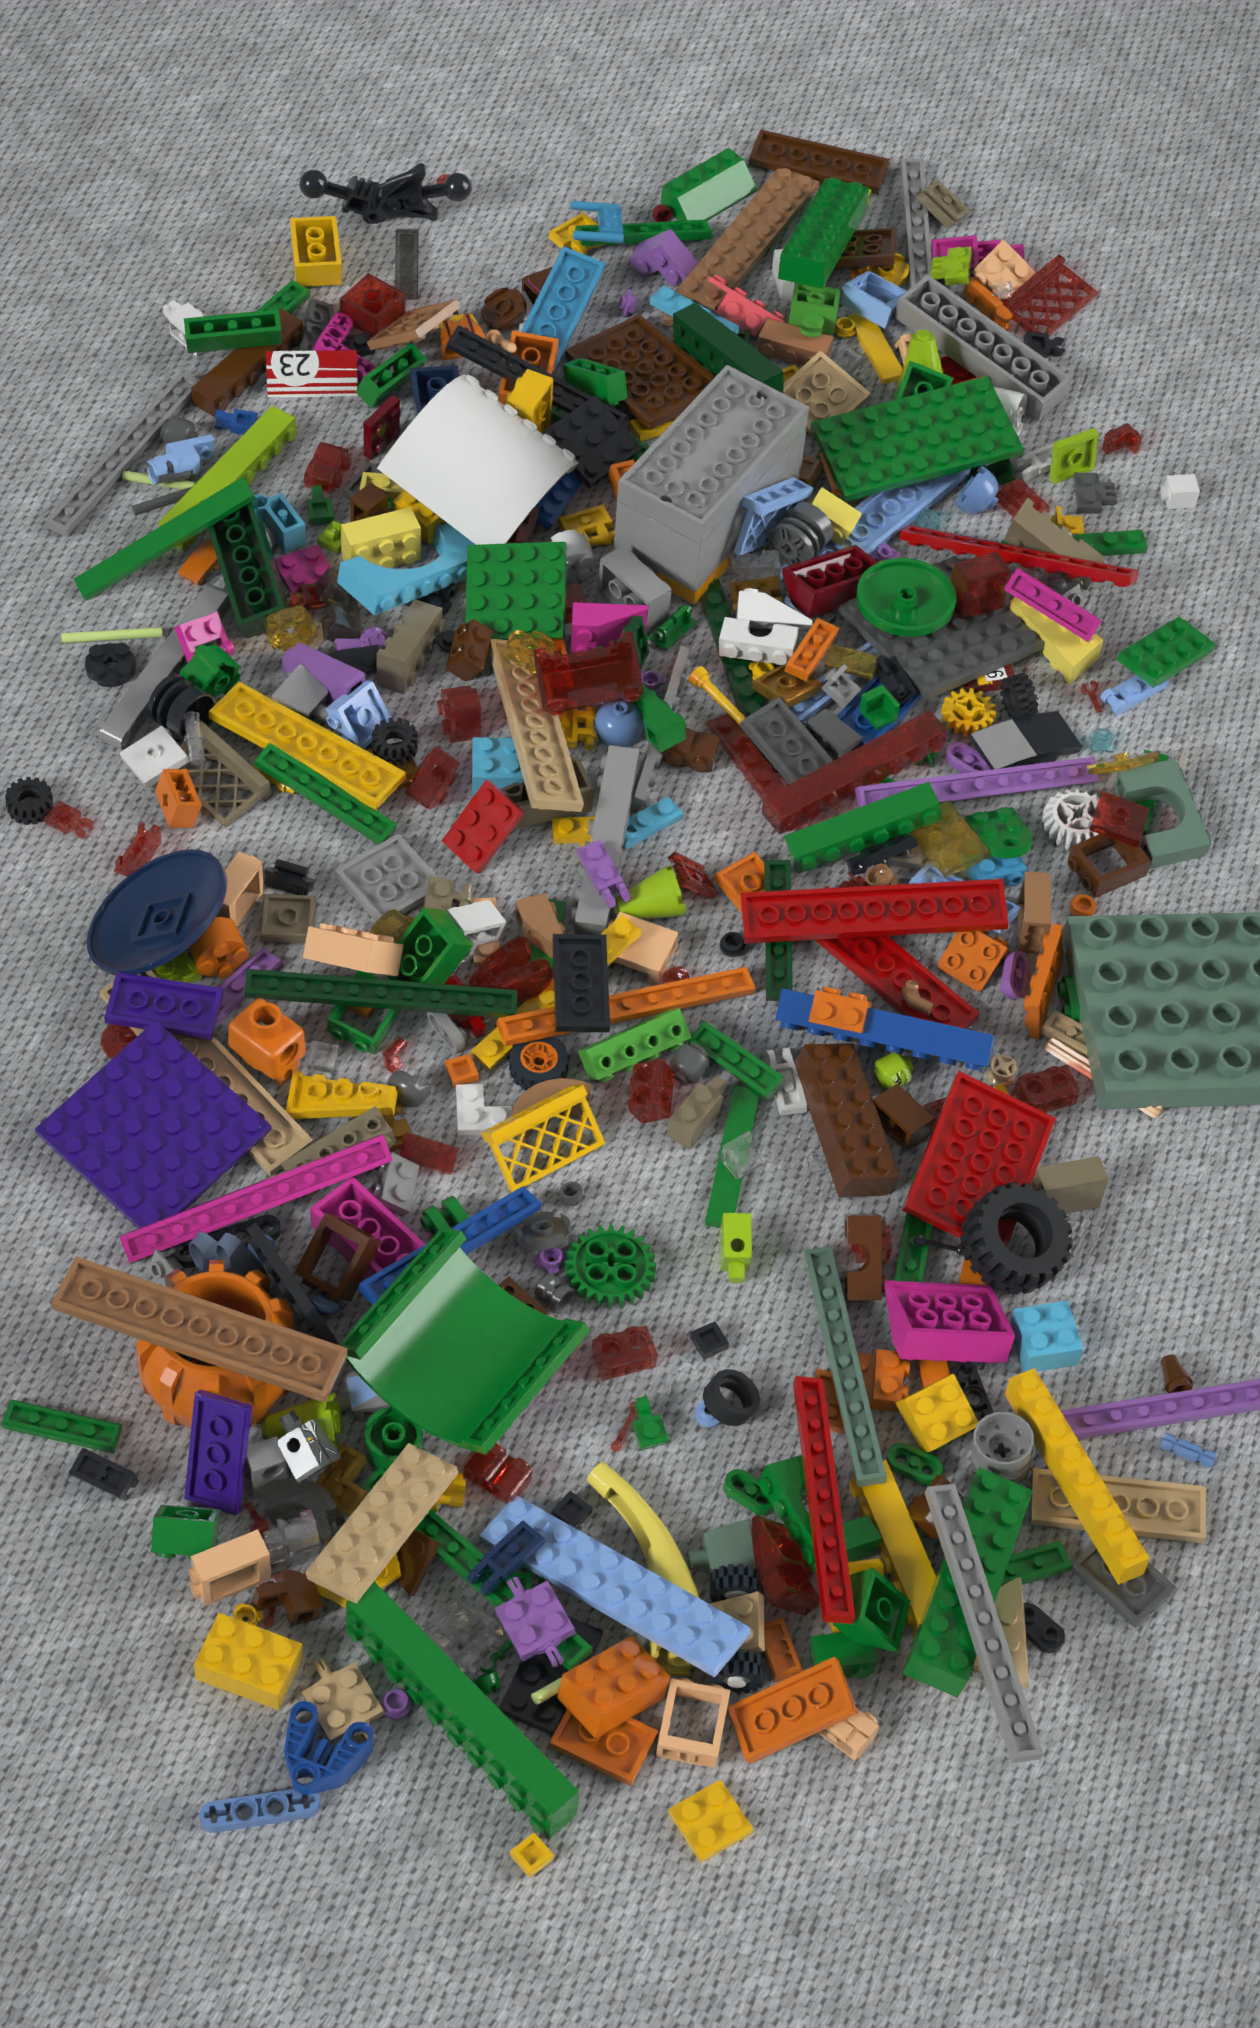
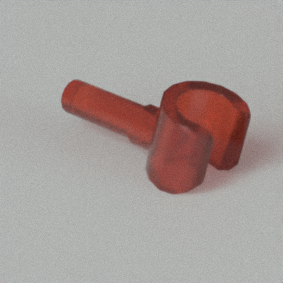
(1092, 694)
(260, 1523)

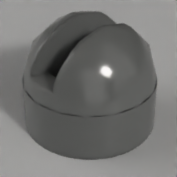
(571, 1193)

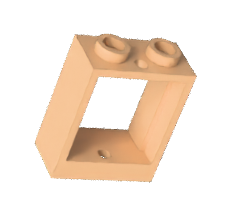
(243, 887)
(229, 1568)
(685, 1749)

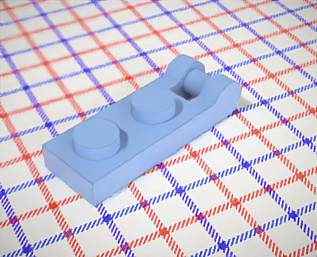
(1130, 694)

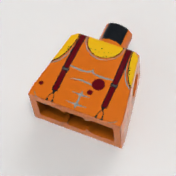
(448, 327)

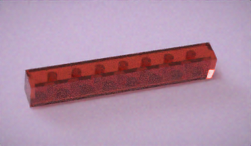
(858, 768)

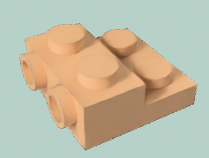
(1001, 266)

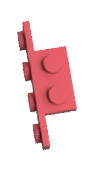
(740, 310)

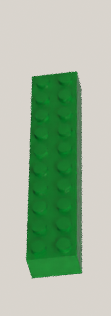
(462, 1711)

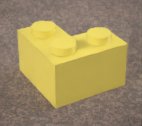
(841, 515)

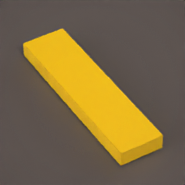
(877, 349)

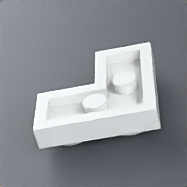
(471, 1113)

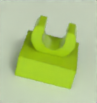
(331, 537)

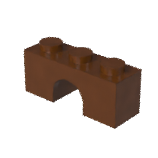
(866, 1281)

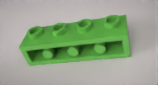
(634, 1044)

